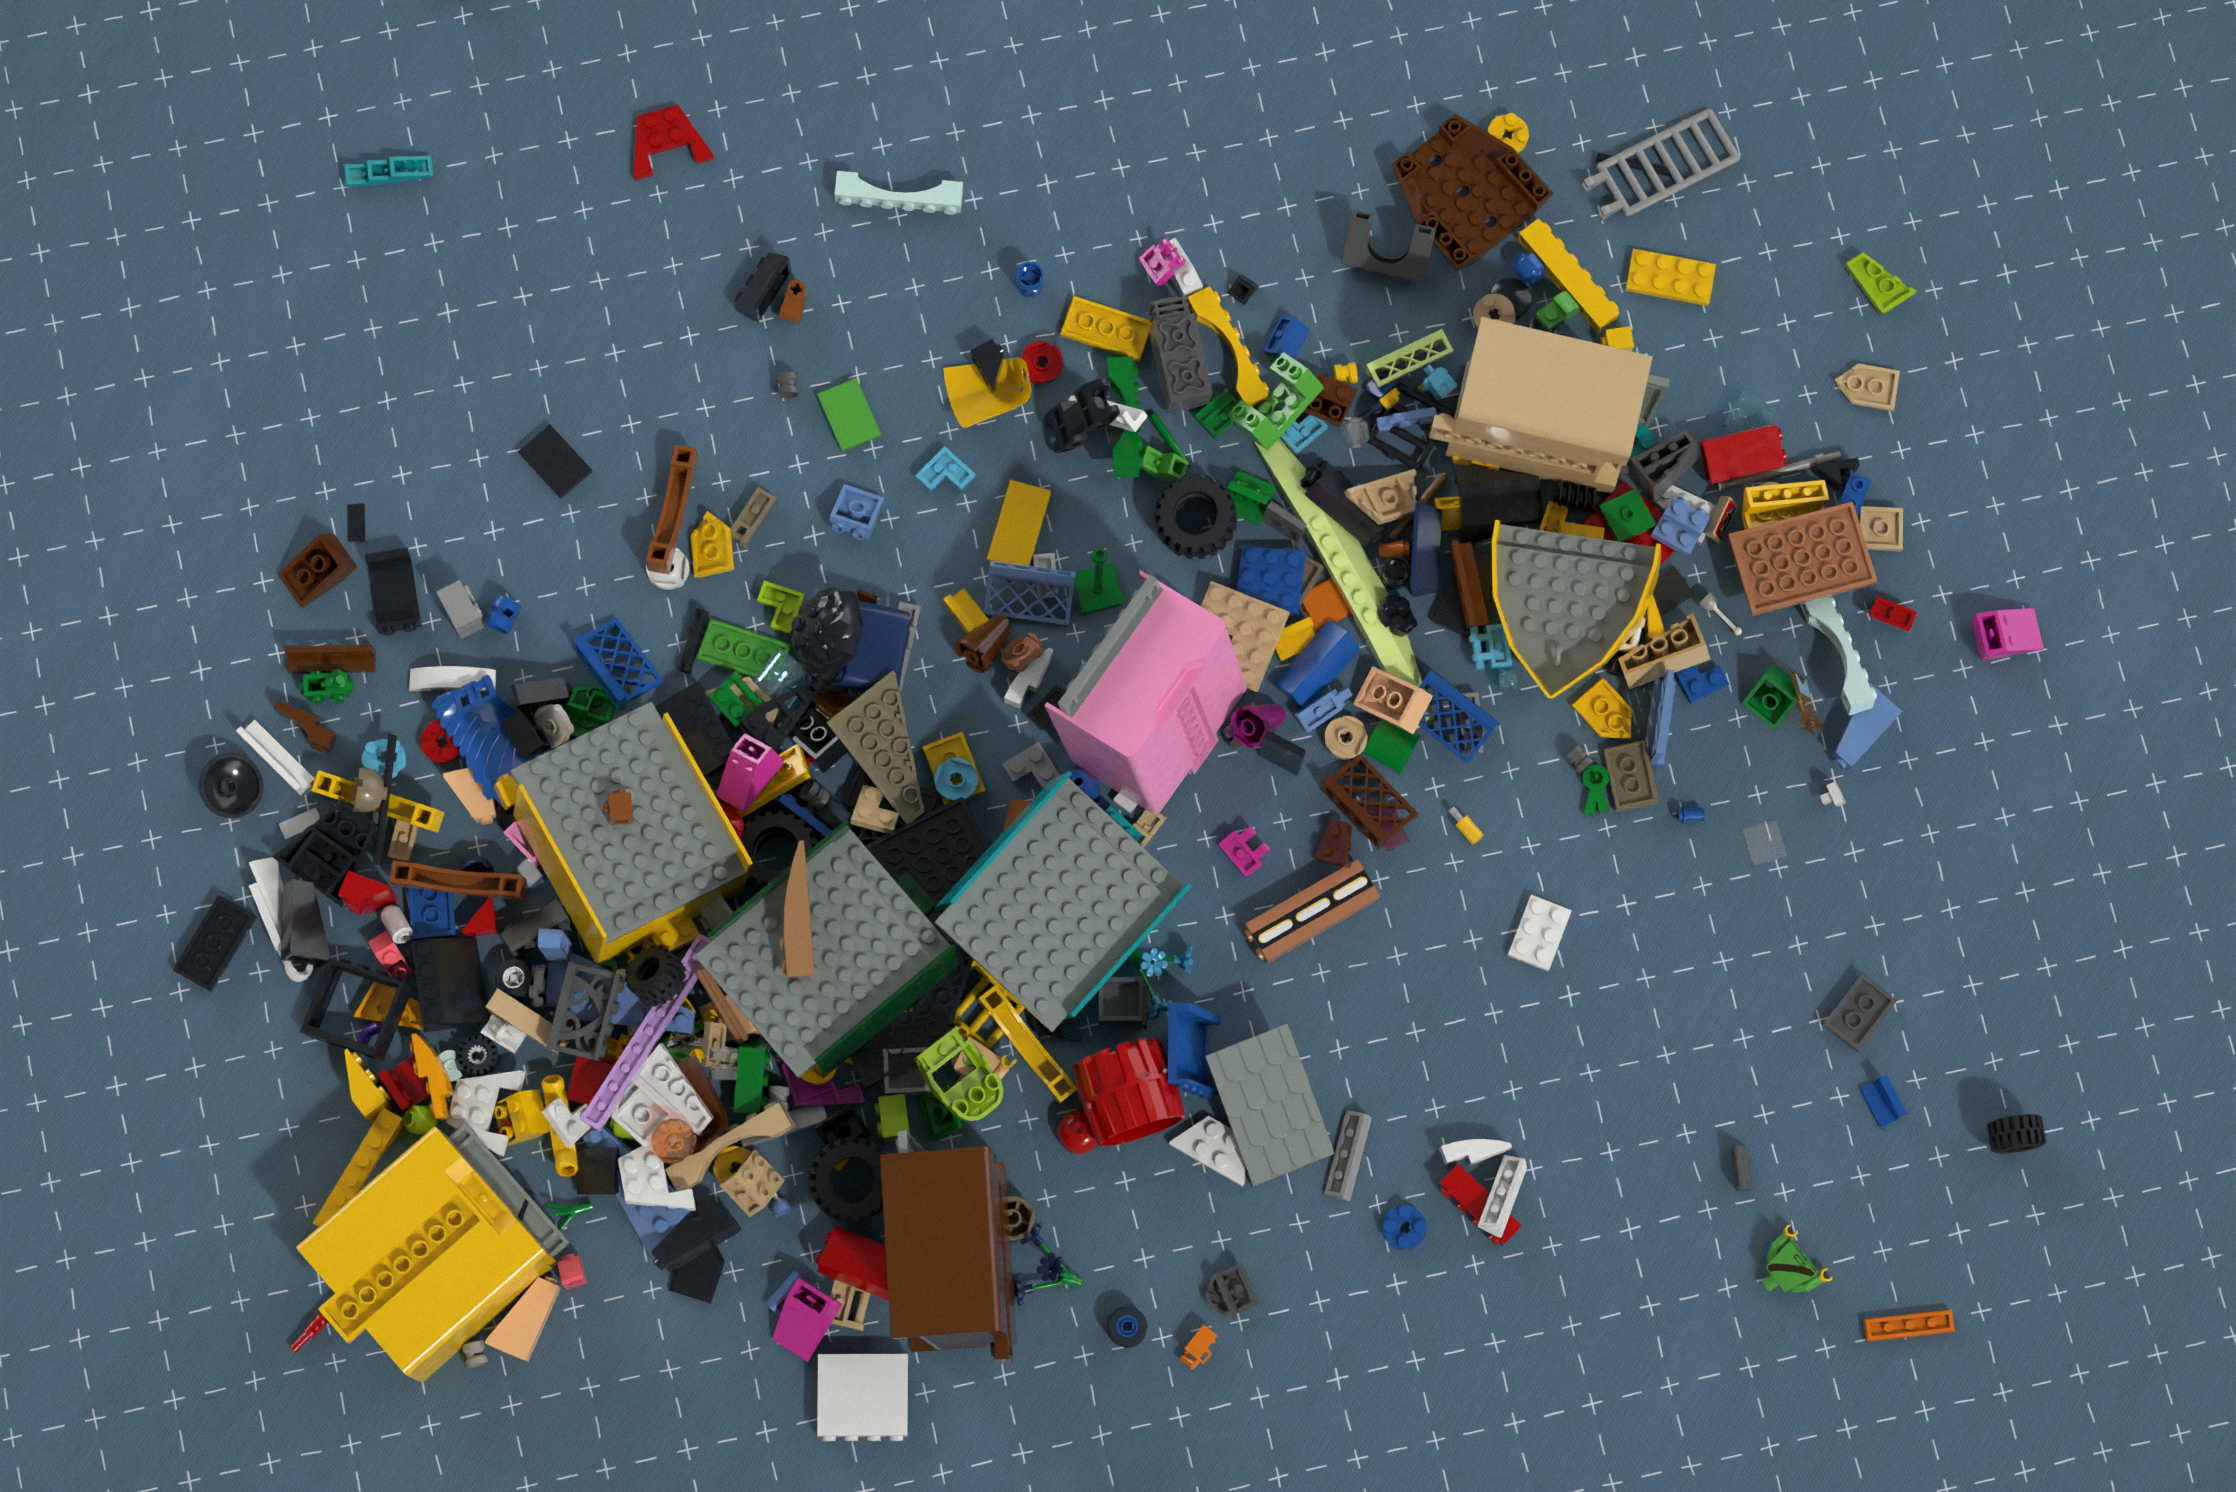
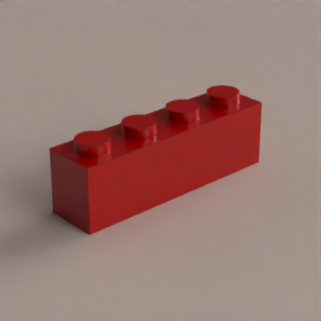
(1472, 1199)

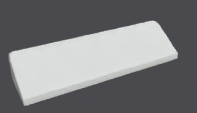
(1503, 1195)

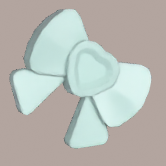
(448, 1058)

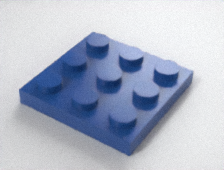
(1273, 576)

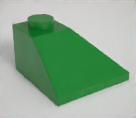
(1772, 697)

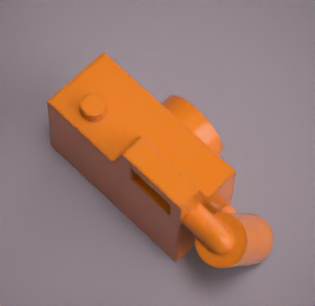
(1198, 1346)

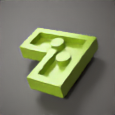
(787, 605)

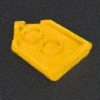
(711, 547)
(1605, 711)

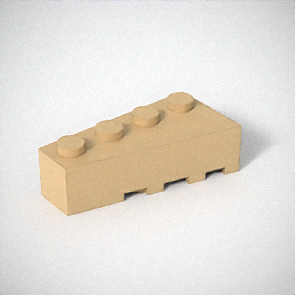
(1673, 650)

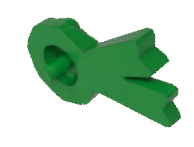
(1595, 779)

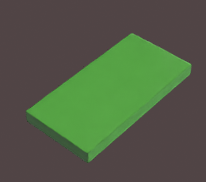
(737, 648)

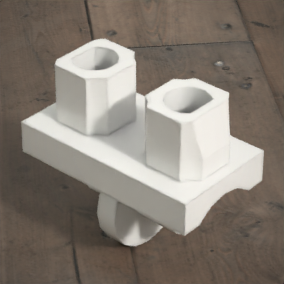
(503, 1034)

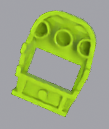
(974, 1094)

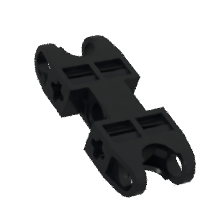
(1088, 413)

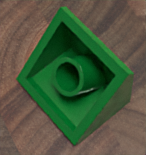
(1391, 745)
(937, 1117)

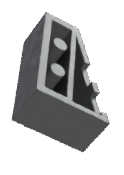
(1664, 463)

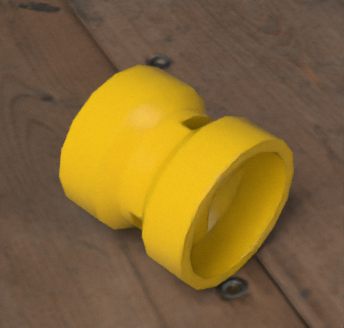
(1346, 373)

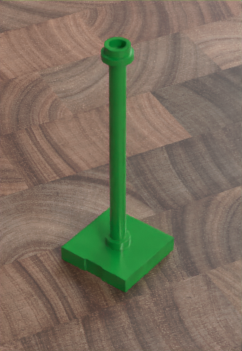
(1098, 586)

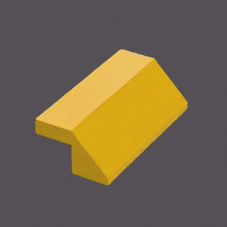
(1782, 501)

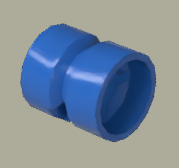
(1029, 279)
(501, 616)

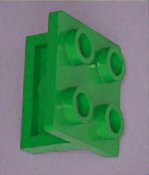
(1251, 496)

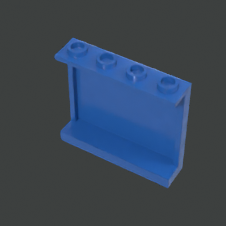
(1188, 1048)

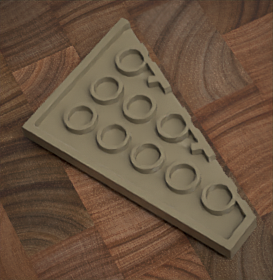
(878, 740)

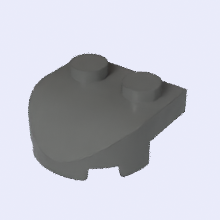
(1231, 1291)

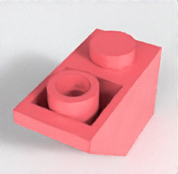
(390, 956)

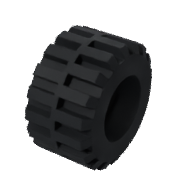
(655, 975)
(2016, 1133)

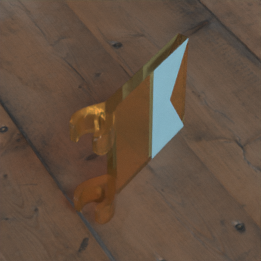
(1805, 703)

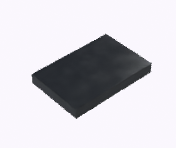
(555, 461)

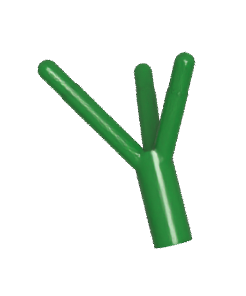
(569, 1210)

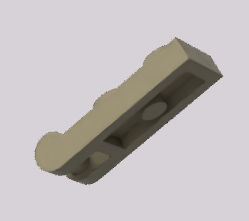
(752, 516)

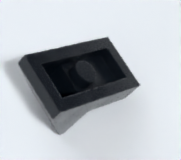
(1831, 471)

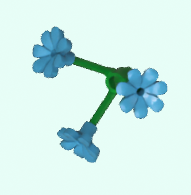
(1152, 963)

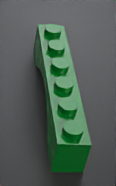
(1126, 452)

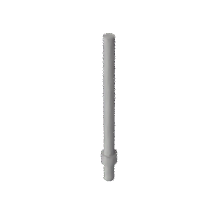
(1818, 459)

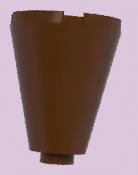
(983, 643)

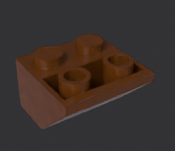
(1332, 402)

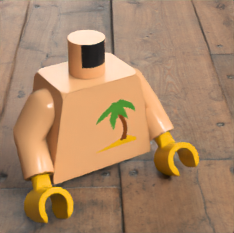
(963, 1066)

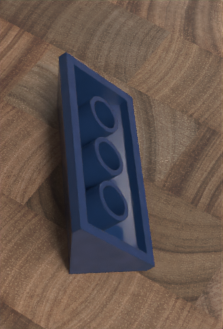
(1425, 550)

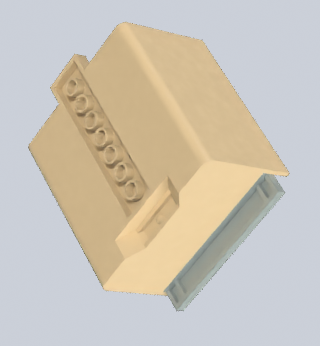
(1550, 405)

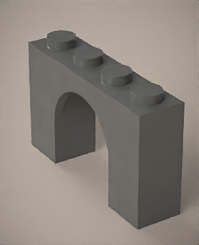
(1409, 265)

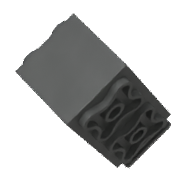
(1178, 355)

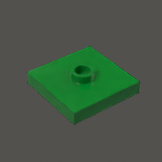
(1627, 516)

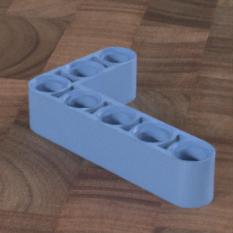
(556, 949)

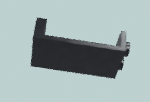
(394, 591)

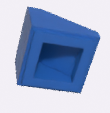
(1378, 393)

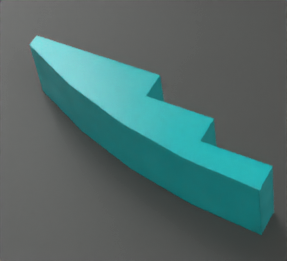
(388, 171)

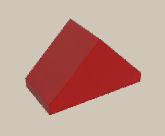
(483, 922)

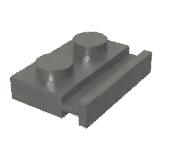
(1284, 522)

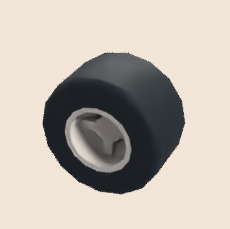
(509, 974)

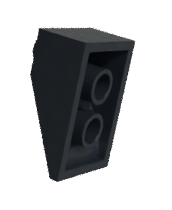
(816, 738)

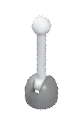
(1709, 603)

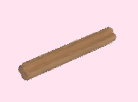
(722, 1006)

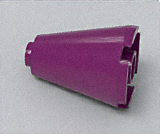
(1253, 722)

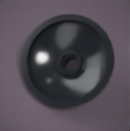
(243, 781)

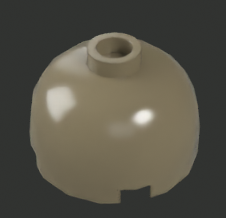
(369, 791)
(1020, 1217)

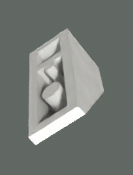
(1185, 277)

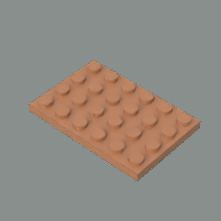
(1802, 558)

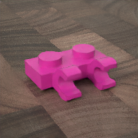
(1156, 264)
(1240, 854)

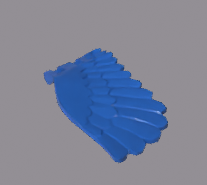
(480, 732)

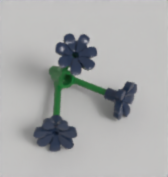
(1052, 1269)

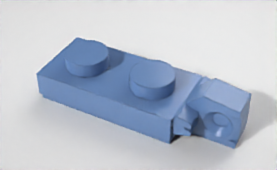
(1404, 419)
(1322, 708)

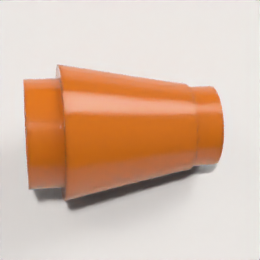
(1395, 548)

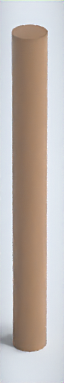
(1423, 499)

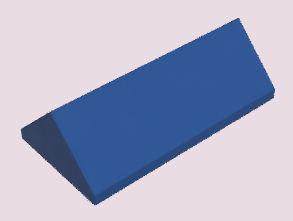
(1317, 665)

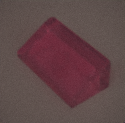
(1400, 837)

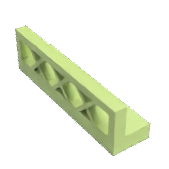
(1406, 354)

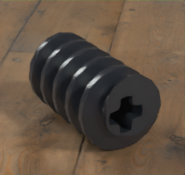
(1576, 496)

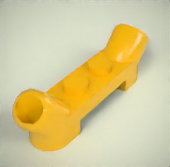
(565, 1158)

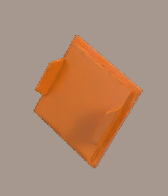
(1325, 604)

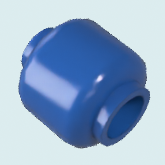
(1528, 267)

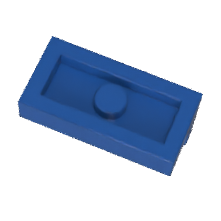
(1286, 337)
(1883, 1101)

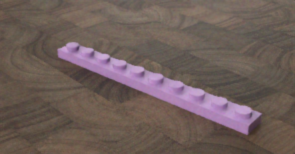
(641, 1045)

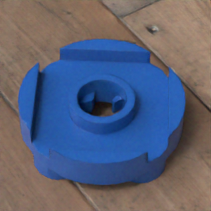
(1391, 1227)

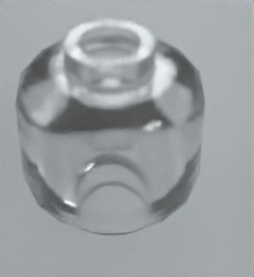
(1355, 432)

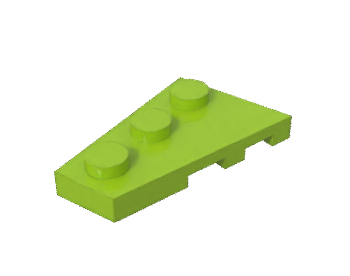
(1879, 286)

